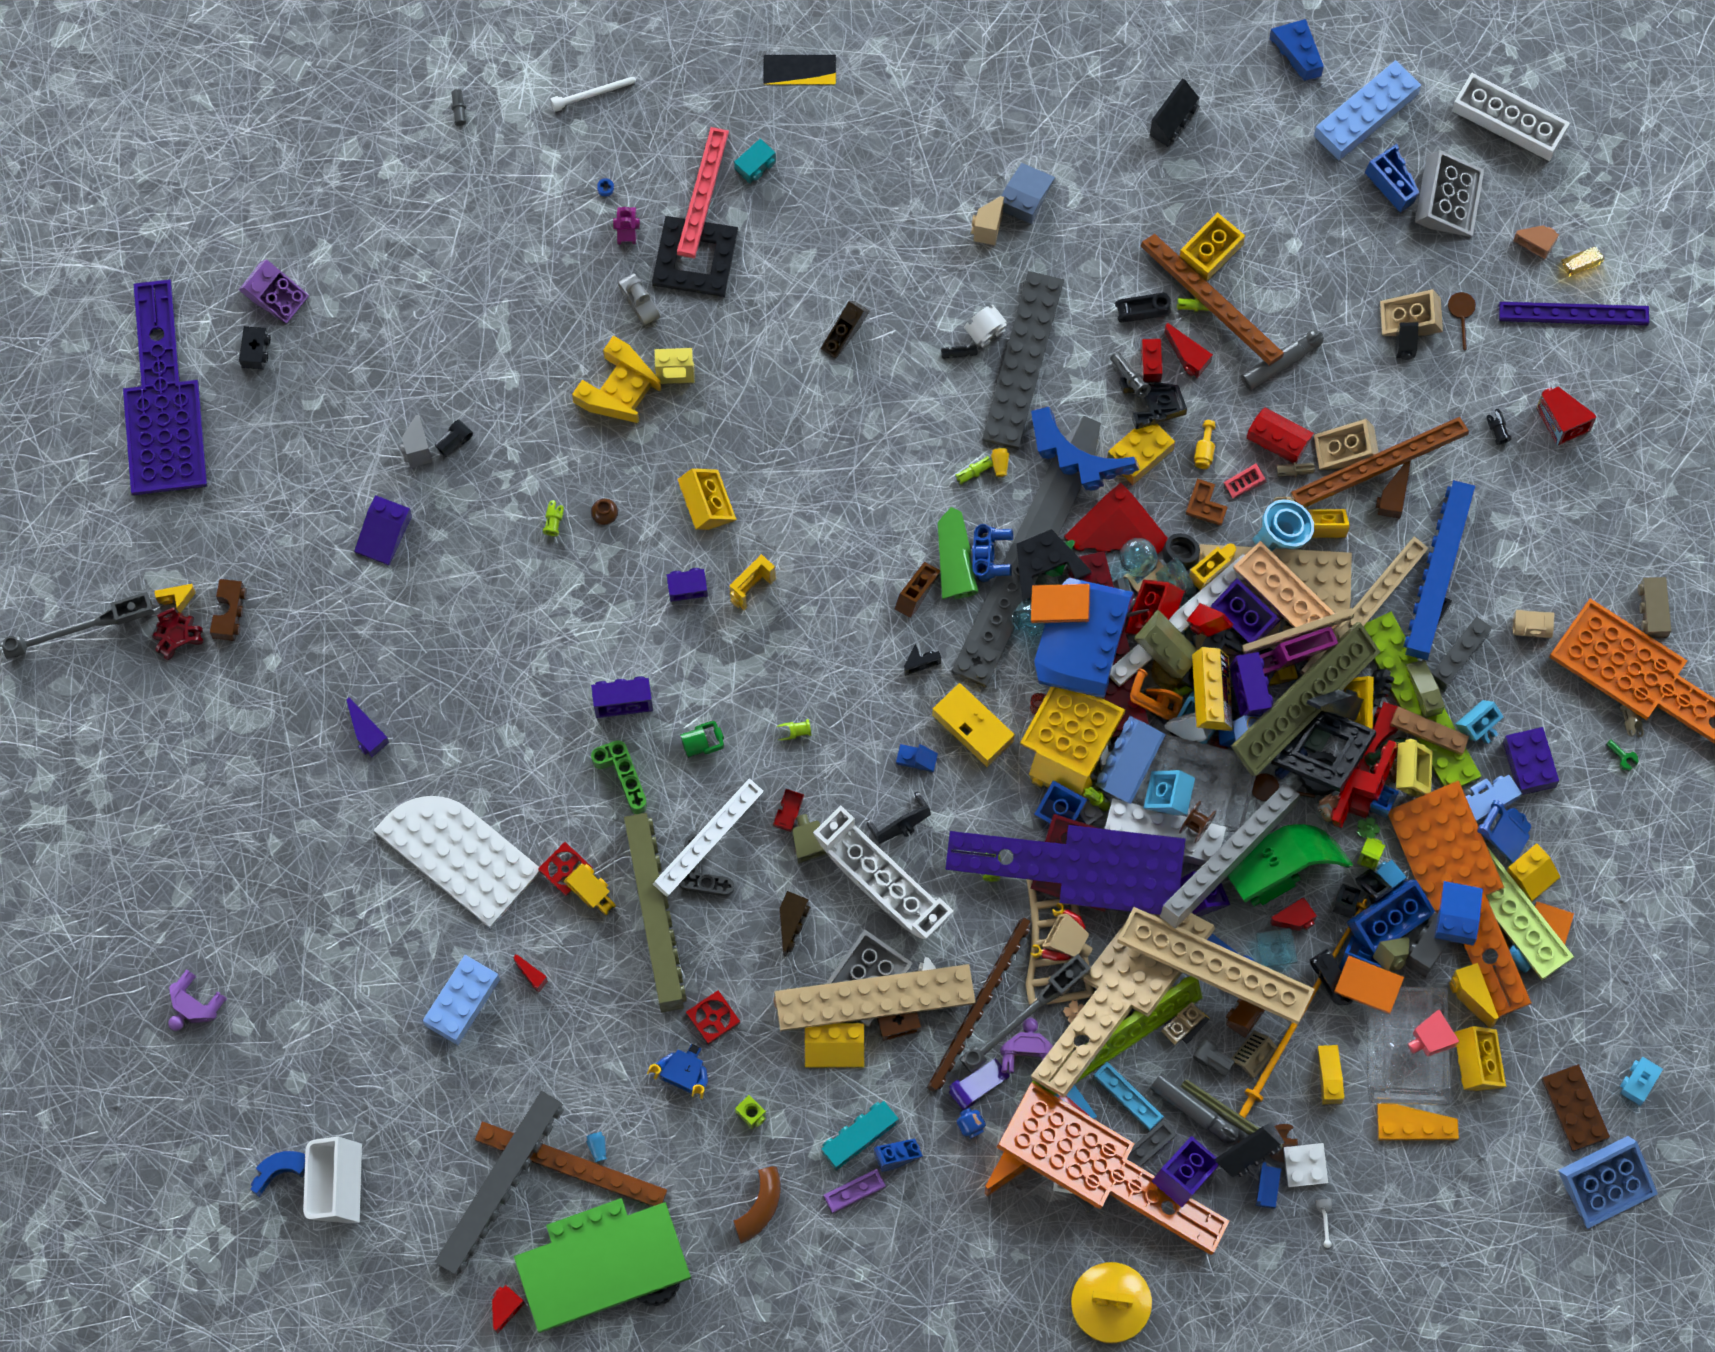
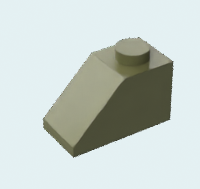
(1392, 953)

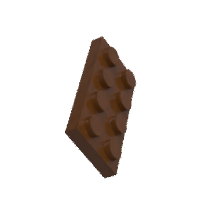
(1575, 1108)

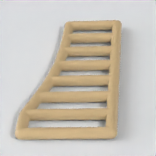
(1034, 962)

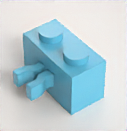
(1480, 721)
(1641, 1080)

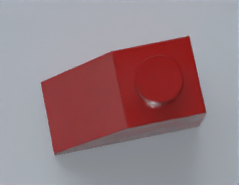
(1208, 621)
(1295, 916)
(504, 1307)

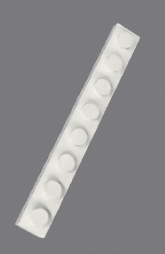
(707, 837)

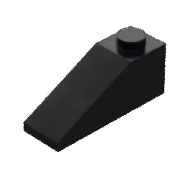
(1338, 703)

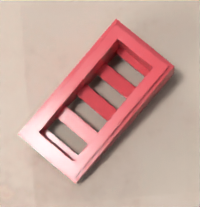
(1248, 472)

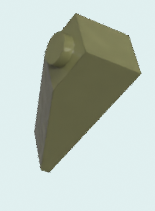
(1425, 689)

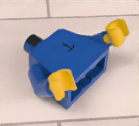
(683, 1070)

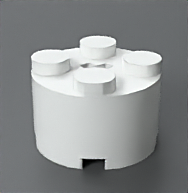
(986, 325)

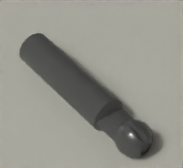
(1292, 353)
(1194, 1108)

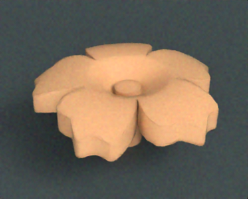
(1073, 1010)

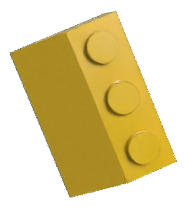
(706, 498)
(1049, 768)
(834, 1046)
(1480, 1059)

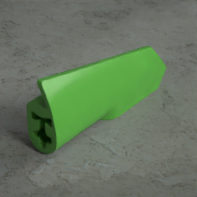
(955, 558)

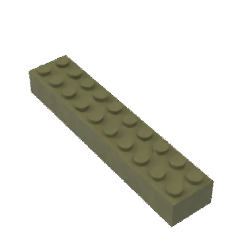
(655, 917)

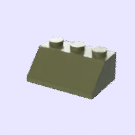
(1166, 645)

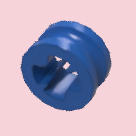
(610, 185)

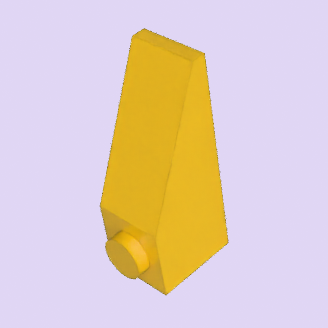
(1330, 1075)

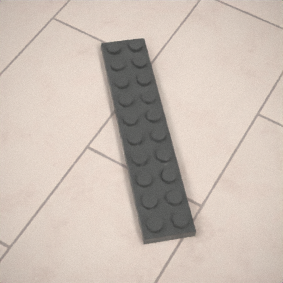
(1023, 360)

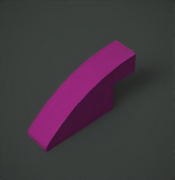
(1298, 649)

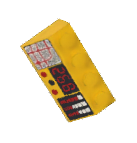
(1212, 689)

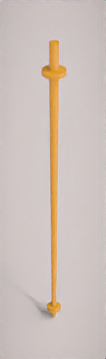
(1254, 1095)

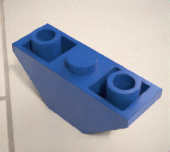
(897, 1154)

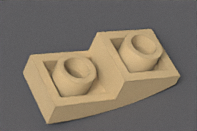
(1183, 1023)

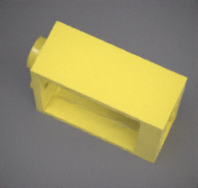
(1414, 768)

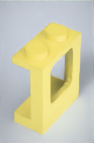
(674, 365)

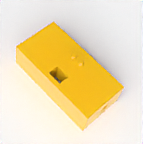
(973, 724)

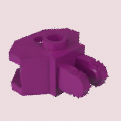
(626, 224)

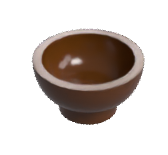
(604, 511)

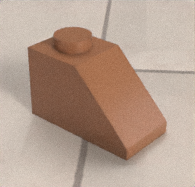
(1537, 239)

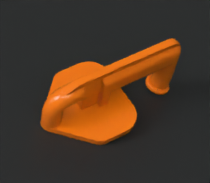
(1163, 697)

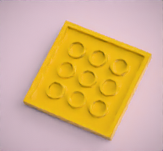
(1073, 727)

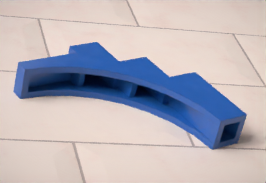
(1071, 459)

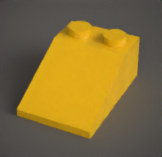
(1473, 993)

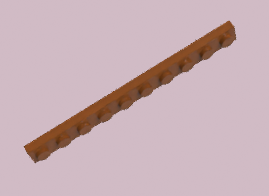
(1212, 299)
(1380, 462)
(579, 1168)

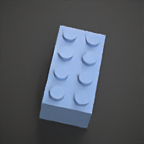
(461, 1000)

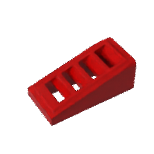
(534, 976)

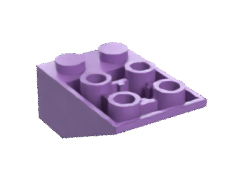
(273, 291)

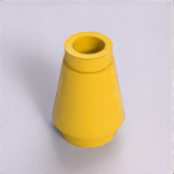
(1000, 461)

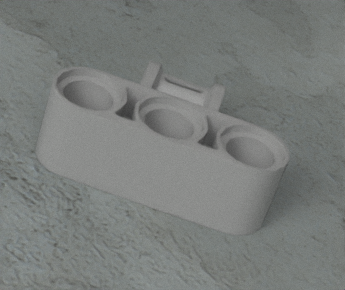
(639, 299)

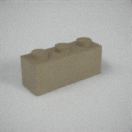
(1654, 607)

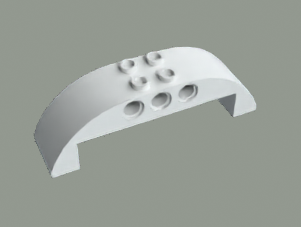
(880, 876)

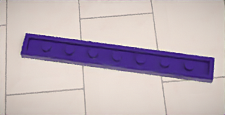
(1573, 313)

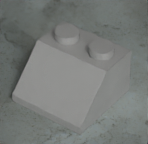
(415, 445)

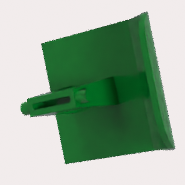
(1280, 855)

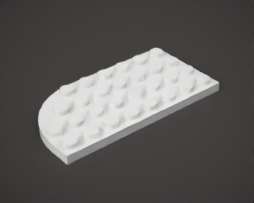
(459, 854)

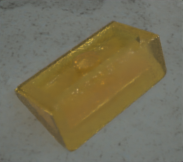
(1582, 261)

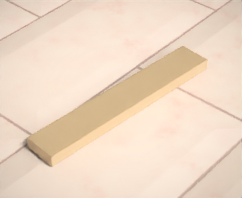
(1298, 631)

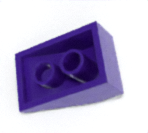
(383, 530)

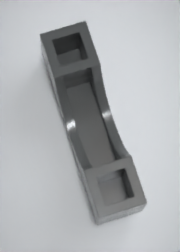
(1460, 653)

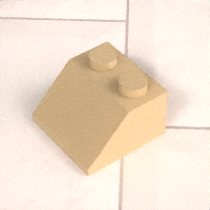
(987, 222)

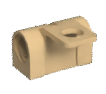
(1533, 624)

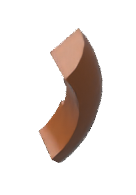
(764, 1207)

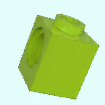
(747, 1104)

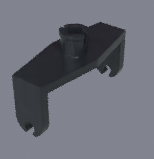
(902, 824)

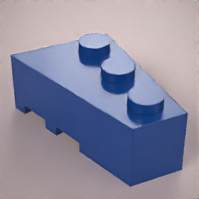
(1299, 47)
(1392, 178)

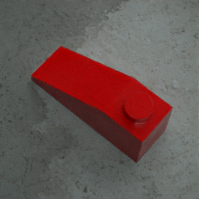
(1190, 354)

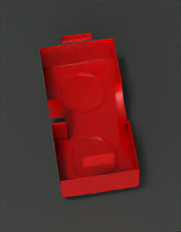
(791, 805)

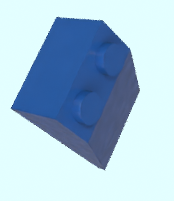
(1459, 913)

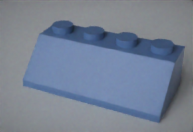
(1130, 759)

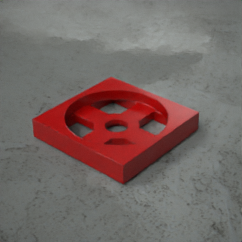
(543, 869)
(710, 1037)

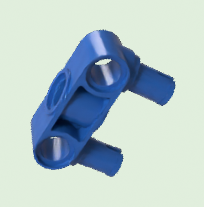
(984, 552)

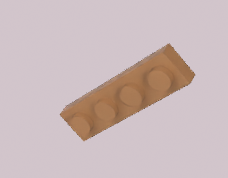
(1429, 730)

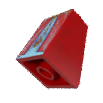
(1564, 415)

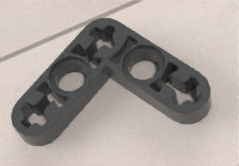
(694, 874)

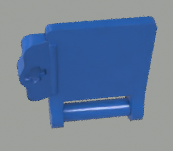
(1509, 832)

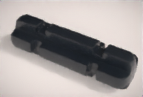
(959, 351)

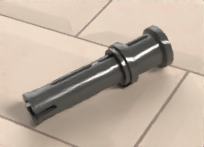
(1118, 360)

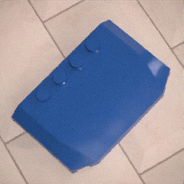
(1083, 653)

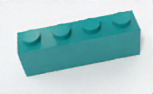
(859, 1135)

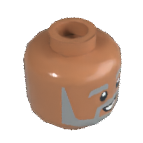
(1326, 806)

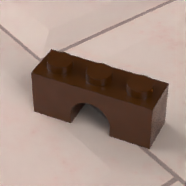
(226, 626)

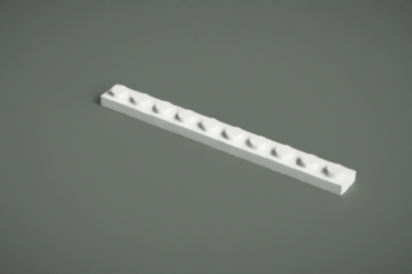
(1138, 657)

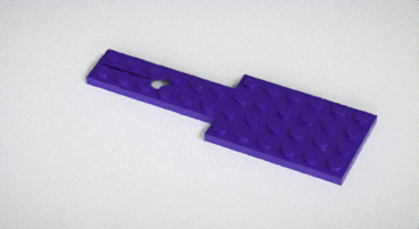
(163, 413)
(1093, 866)

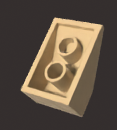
(1416, 307)
(1345, 445)

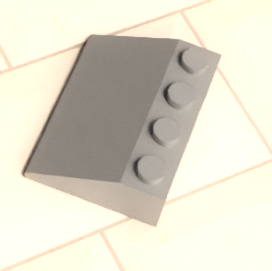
(1449, 194)
(869, 959)

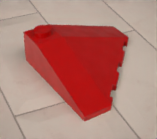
(1114, 522)

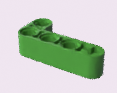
(625, 777)

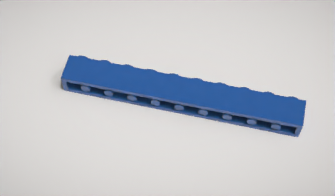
(1439, 571)

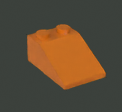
(1004, 1172)

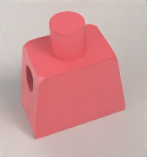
(1433, 1036)

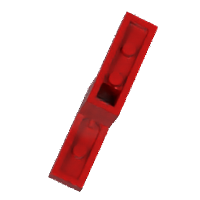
(1364, 784)

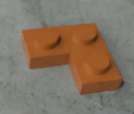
(1202, 507)

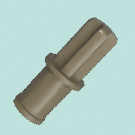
(1295, 469)

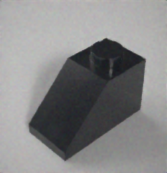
(1406, 340)

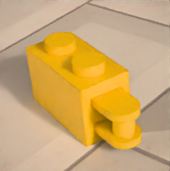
(1212, 565)
(589, 888)

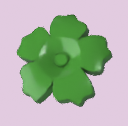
(1368, 828)

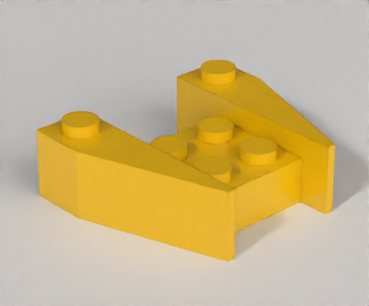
(623, 387)

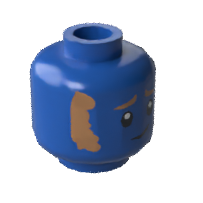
(971, 1123)

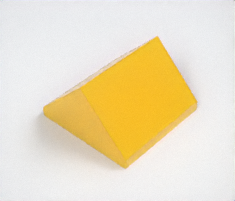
(1329, 523)

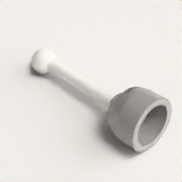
(1324, 1206)

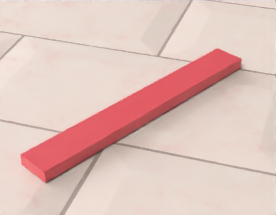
(702, 192)

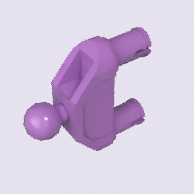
(188, 1007)
(1024, 1044)

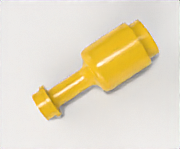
(1205, 448)

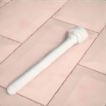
(559, 103)

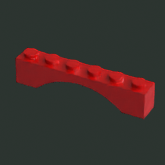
(1384, 715)

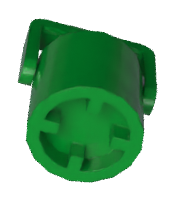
(696, 741)

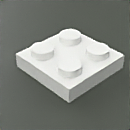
(1305, 1165)

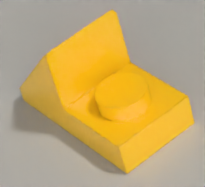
(180, 594)

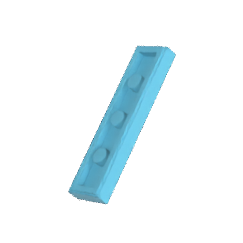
(1128, 1096)

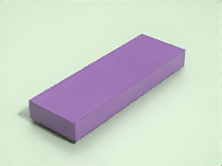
(854, 1191)

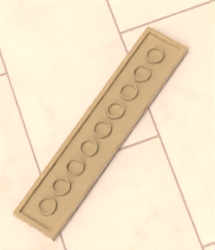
(1215, 965)
(874, 997)

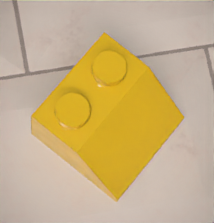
(1534, 872)

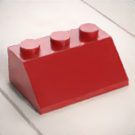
(1279, 435)

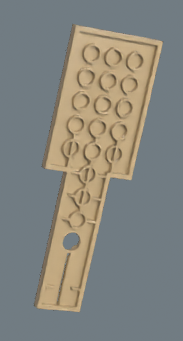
(1122, 982)

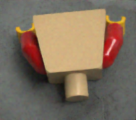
(1065, 938)

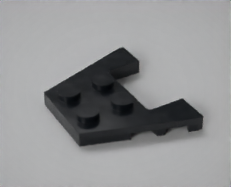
(1162, 401)
(1044, 554)

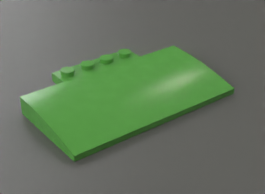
(600, 1262)

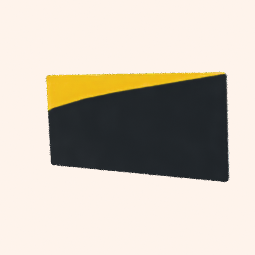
(799, 69)

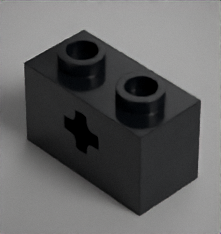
(250, 339)

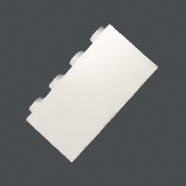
(333, 1180)

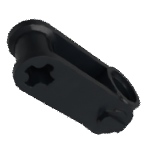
(1143, 307)
(1329, 974)

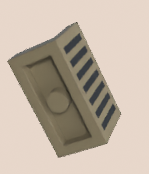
(1255, 1053)

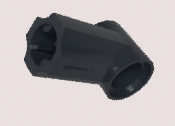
(457, 434)

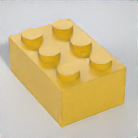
(1212, 246)
(1147, 445)

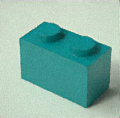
(755, 161)

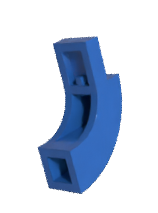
(277, 1164)

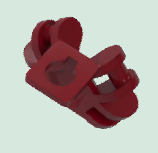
(175, 632)

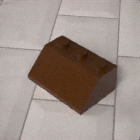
(1243, 1017)

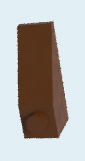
(1393, 495)
(916, 589)

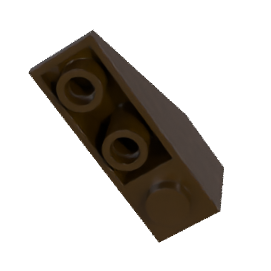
(845, 328)
(791, 915)

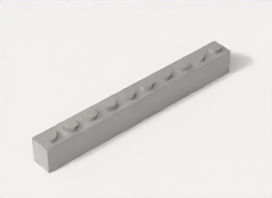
(1229, 855)

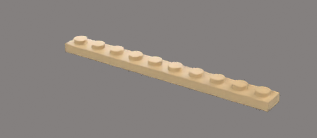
(1380, 590)

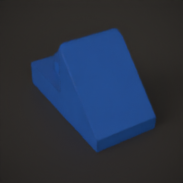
(918, 758)
(1385, 802)

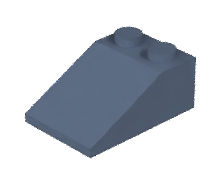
(1026, 192)

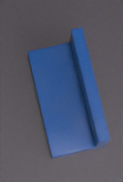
(1268, 1186)

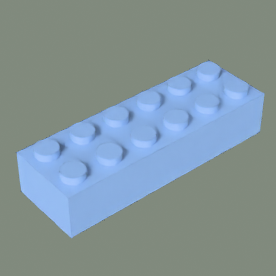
(1367, 110)

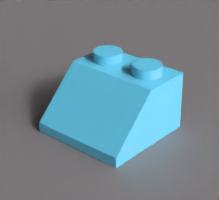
(1169, 792)

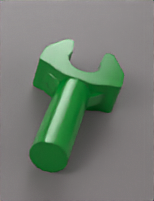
(1623, 756)

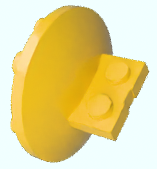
(1111, 1302)

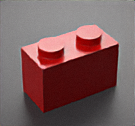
(1151, 360)

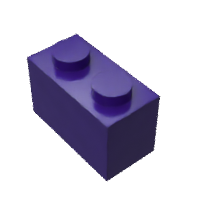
(687, 584)

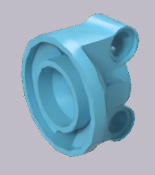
(1285, 526)

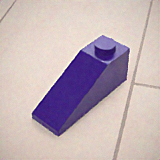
(369, 736)

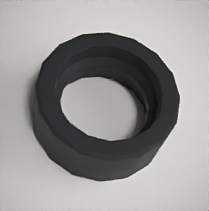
(1185, 541)

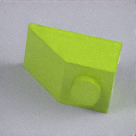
(1371, 853)

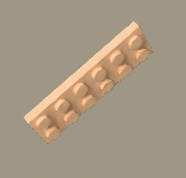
(1281, 587)

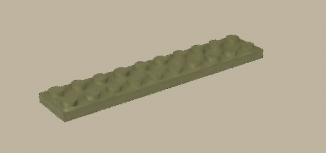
(1291, 713)

